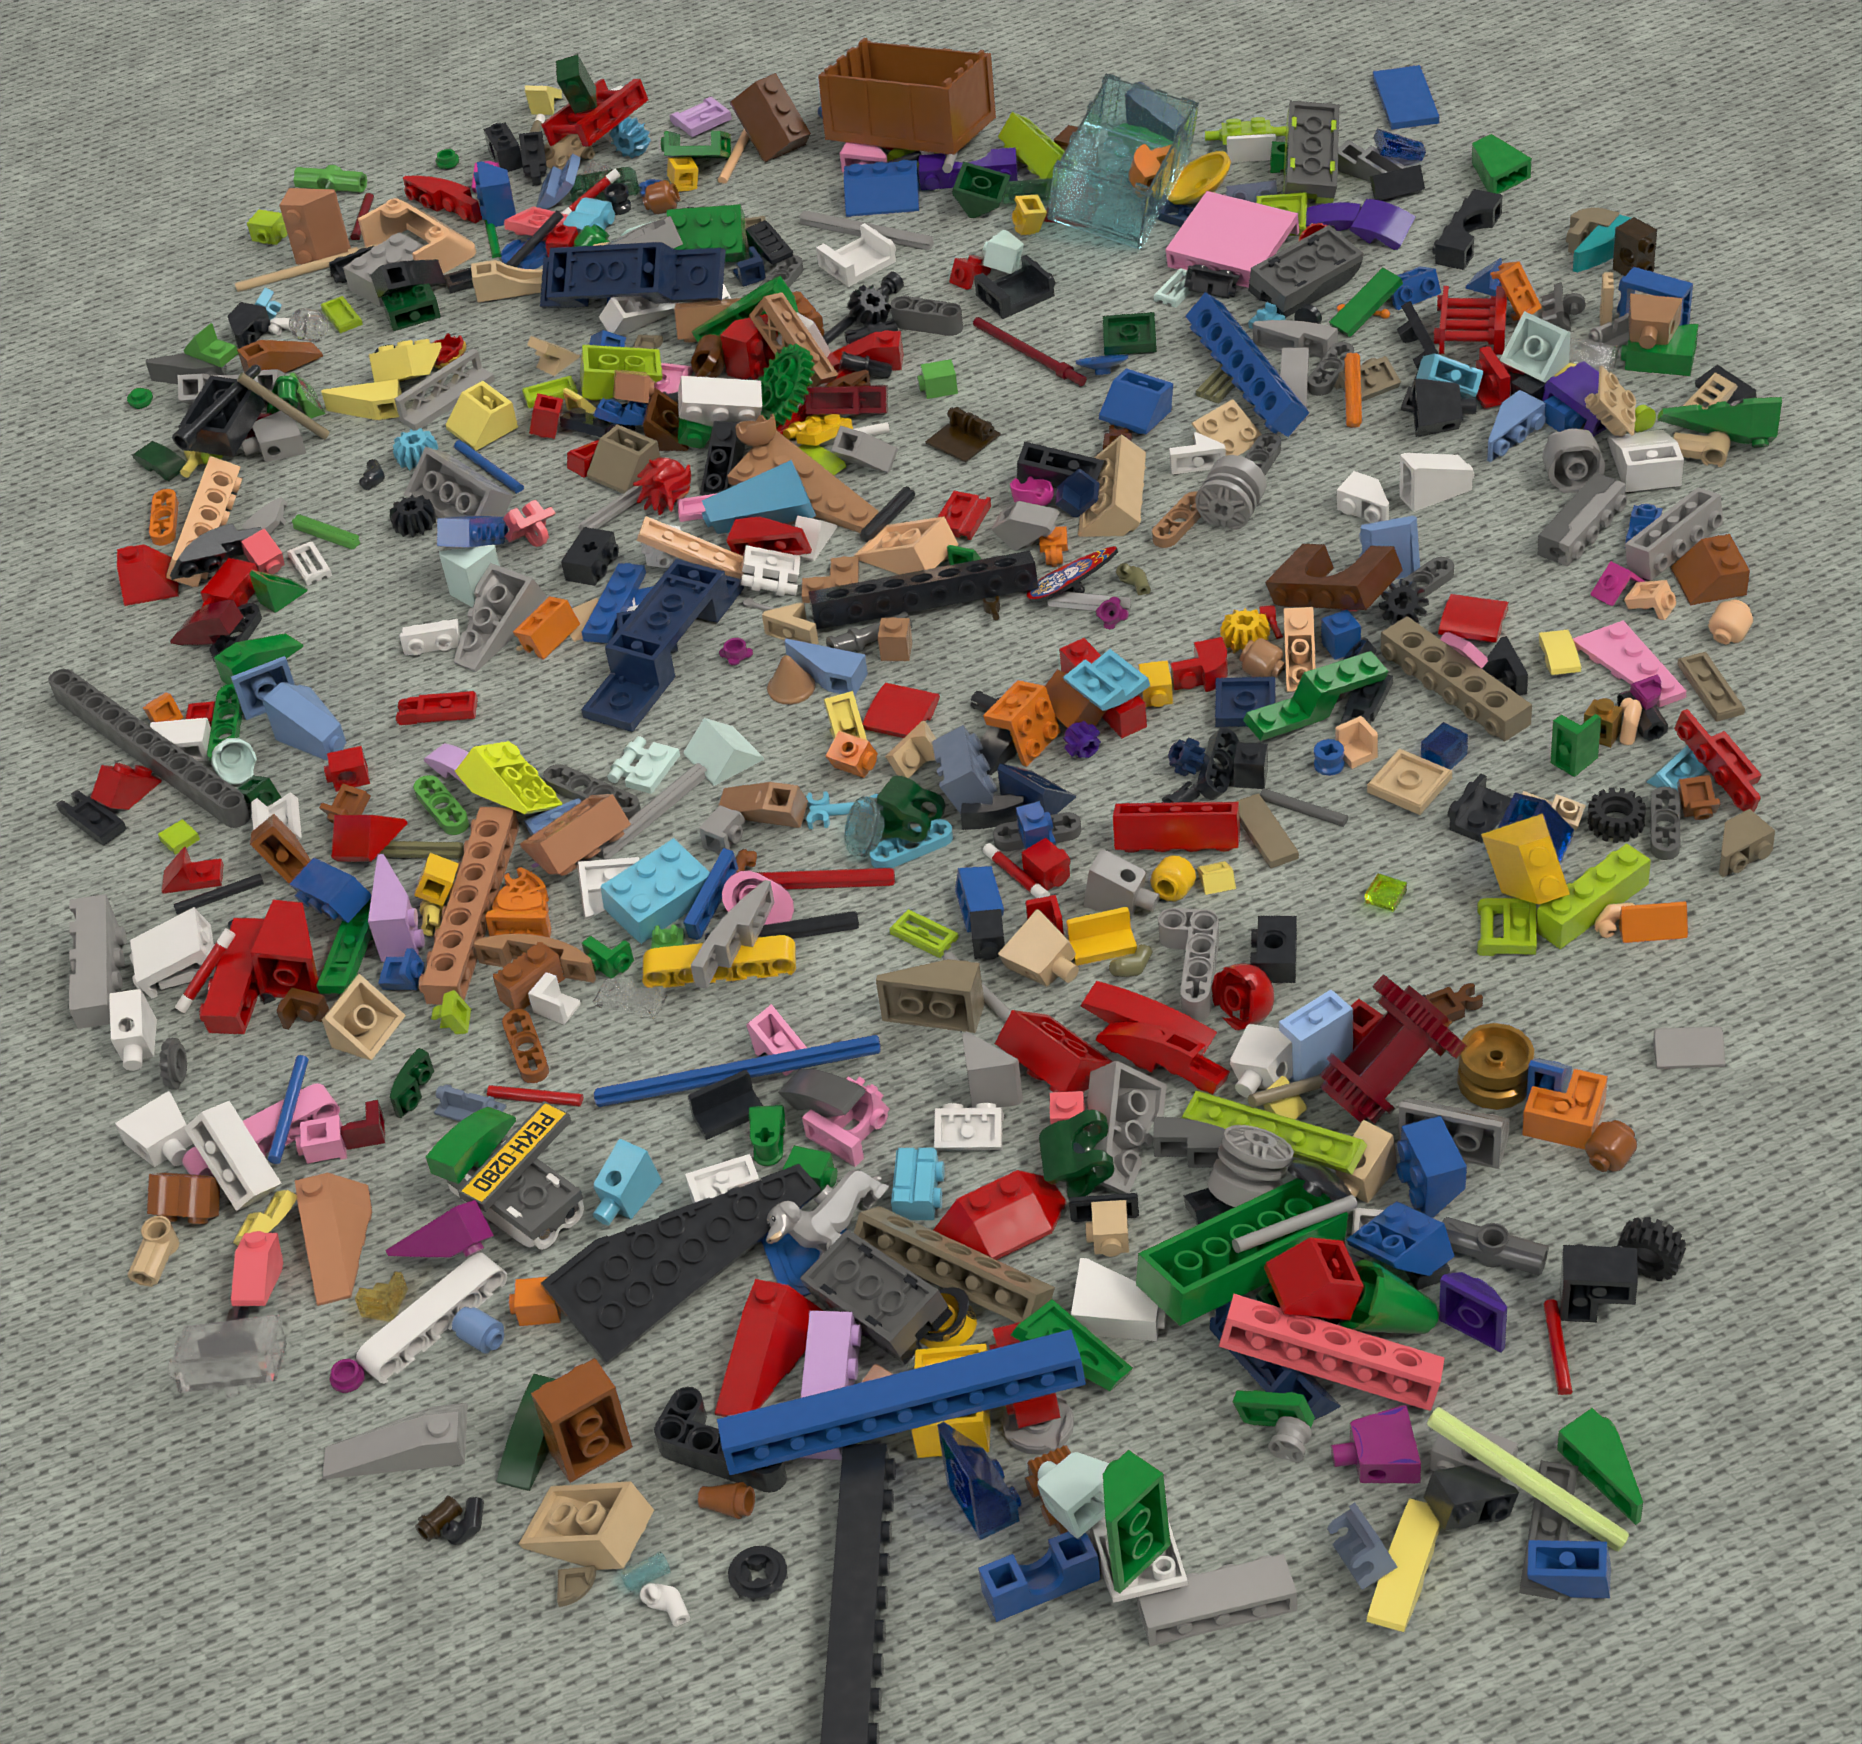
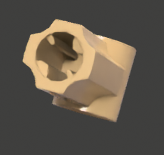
(1710, 448)
(156, 1247)

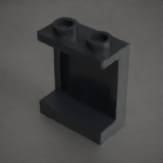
(1016, 290)

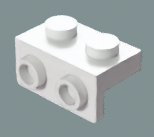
(285, 809)

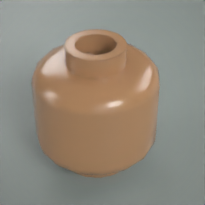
(1262, 659)

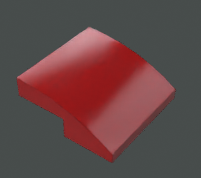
(1473, 618)
(899, 710)

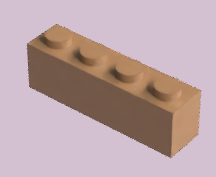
(693, 314)

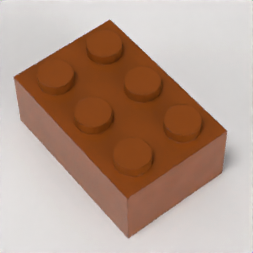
(582, 1419)

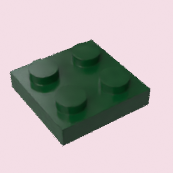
(1129, 333)

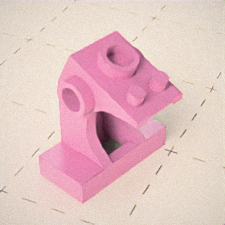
(844, 1143)

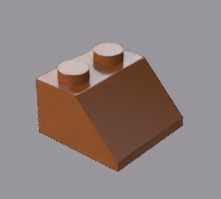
(1712, 571)

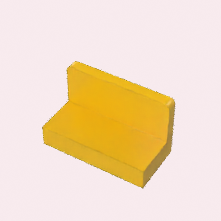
(1101, 936)

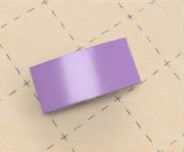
(446, 760)

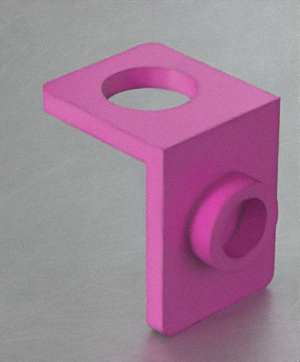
(1612, 583)

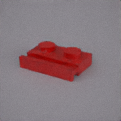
(965, 513)

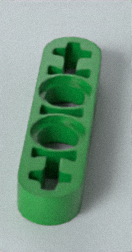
(225, 726)

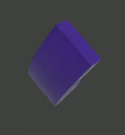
(1336, 214)

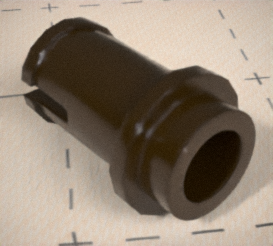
(433, 1523)

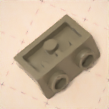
(1376, 378)

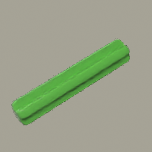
(325, 531)

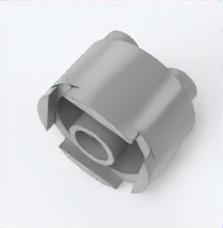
(1572, 459)

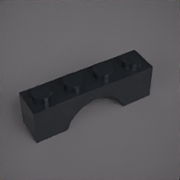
(1477, 212)

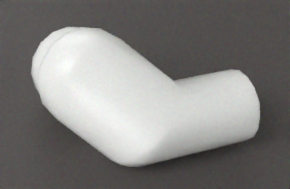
(665, 1599)

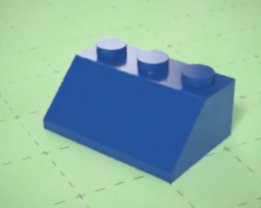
(881, 188)

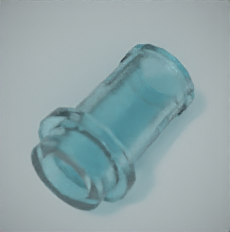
(645, 1571)

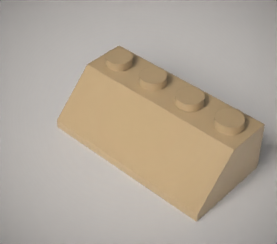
(1119, 491)

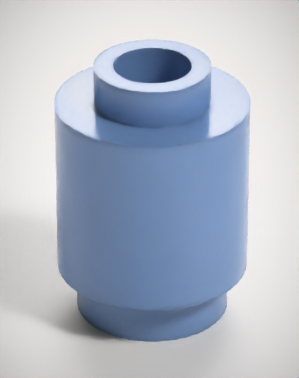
(478, 1329)

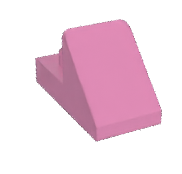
(772, 1034)

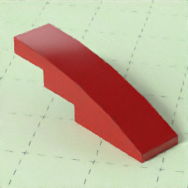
(1123, 1005)

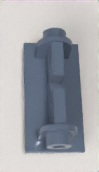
(1251, 190)
(458, 1105)

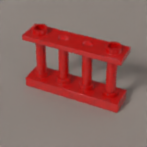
(592, 124)
(1478, 320)

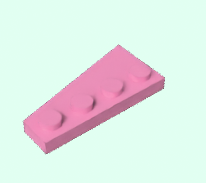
(1628, 659)

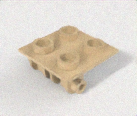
(562, 150)
(1613, 404)
(1228, 426)

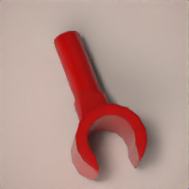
(1270, 613)

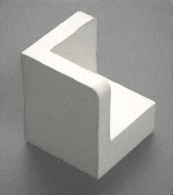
(550, 1002)

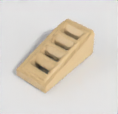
(1709, 387)

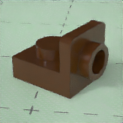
(301, 1003)

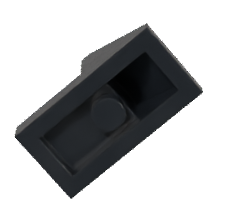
(1506, 664)

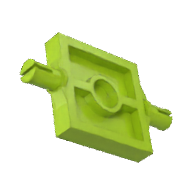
(1235, 127)

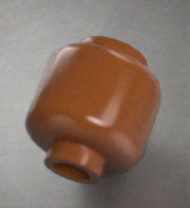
(661, 197)
(1611, 1146)

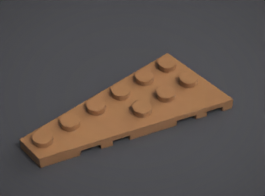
(827, 494)

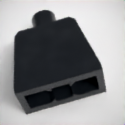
(1439, 406)

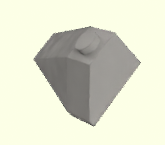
(499, 608)

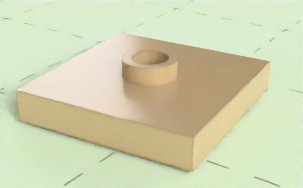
(1409, 781)

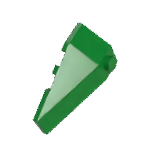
(743, 308)
(1746, 423)

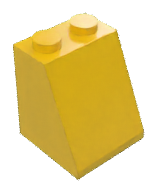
(1526, 861)

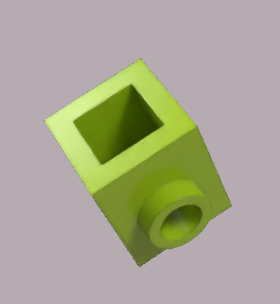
(267, 227)

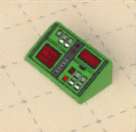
(308, 399)

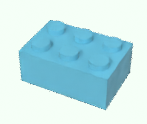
(654, 890)

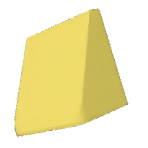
(576, 401)
(1216, 877)
(1289, 1107)

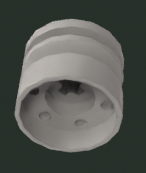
(1231, 492)
(1248, 1164)

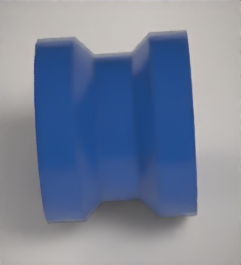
(1329, 757)

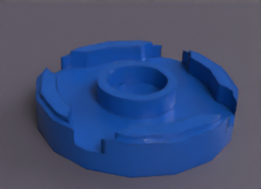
(532, 261)

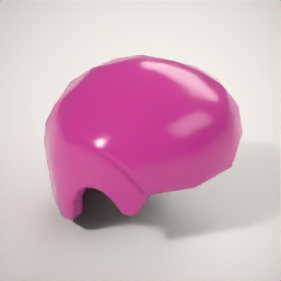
(1032, 491)

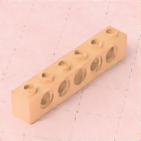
(208, 509)

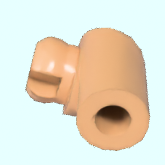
(1632, 712)
(1608, 917)

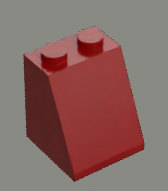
(284, 951)

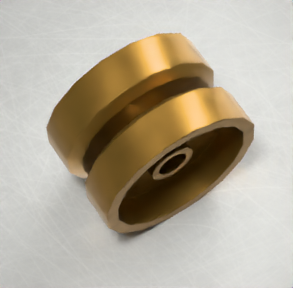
(1495, 1066)

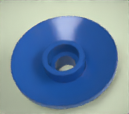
(1102, 364)

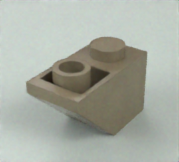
(1744, 841)

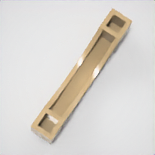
(499, 281)

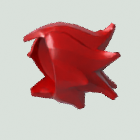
(663, 483)

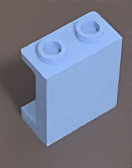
(1317, 1031)

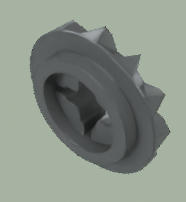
(173, 1063)

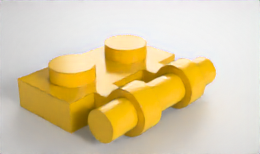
(816, 429)

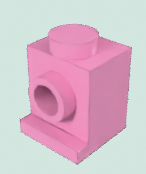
(321, 1140)

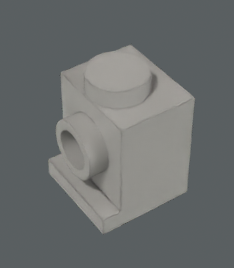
(722, 829)

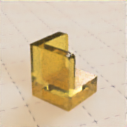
(384, 1299)

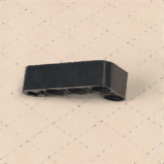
(693, 1435)

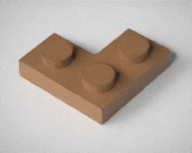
(842, 572)

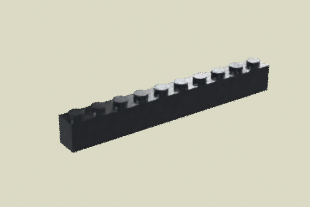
(858, 1596)

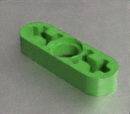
(441, 795)

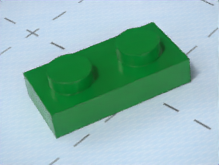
(1267, 1407)

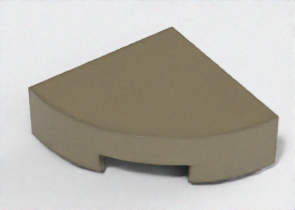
(648, 341)
(573, 1583)

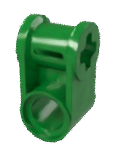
(286, 389)
(767, 1133)

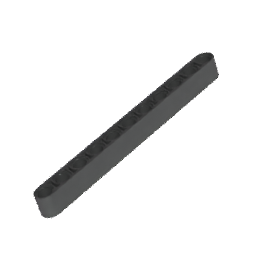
(150, 748)

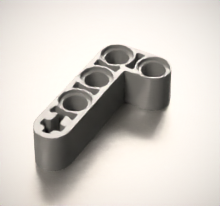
(1199, 934)

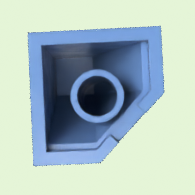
(303, 720)

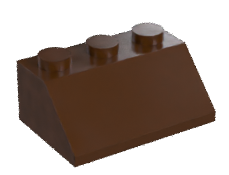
(770, 118)

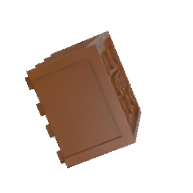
(907, 97)

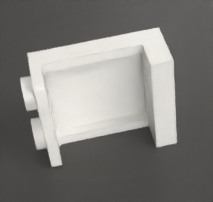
(858, 258)
(170, 949)

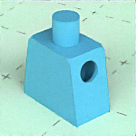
(625, 1182)

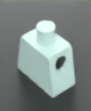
(1074, 1491)

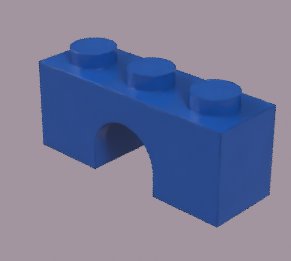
(1016, 1588)

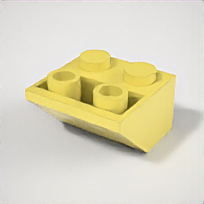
(405, 360)
(481, 416)

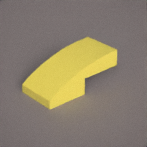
(1559, 652)
(275, 1212)

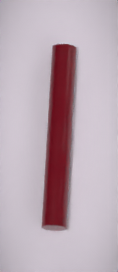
(364, 209)

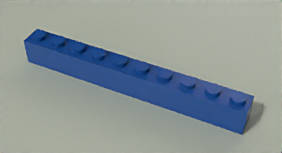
(900, 1402)

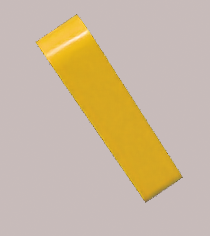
(765, 959)

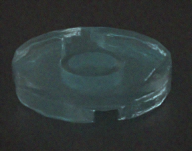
(863, 826)

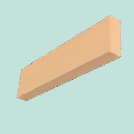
(689, 547)

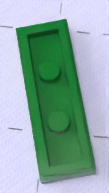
(1366, 302)

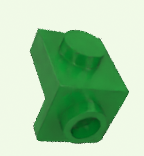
(606, 960)

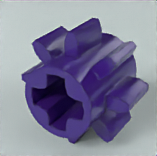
(1082, 740)

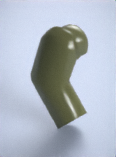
(1134, 576)
(1131, 965)

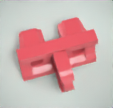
(525, 527)

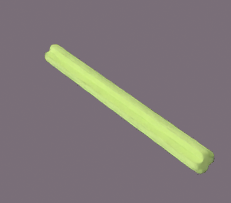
(1528, 1479)

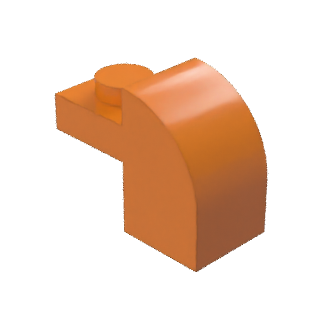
(1146, 164)

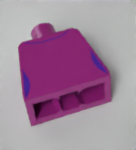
(1381, 1448)

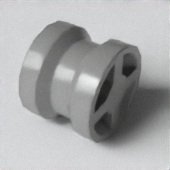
(1290, 1439)

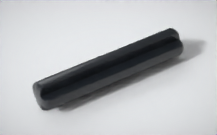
(888, 513)

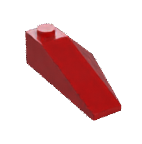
(765, 1346)

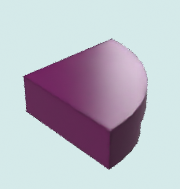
(1647, 691)

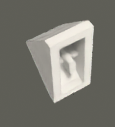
(817, 534)

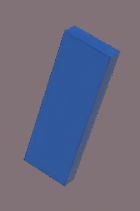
(710, 895)

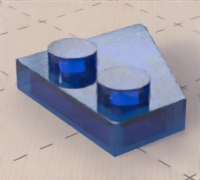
(1398, 146)

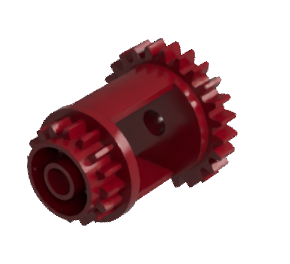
(1388, 1051)

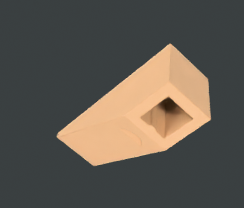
(1298, 644)

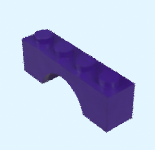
(933, 176)

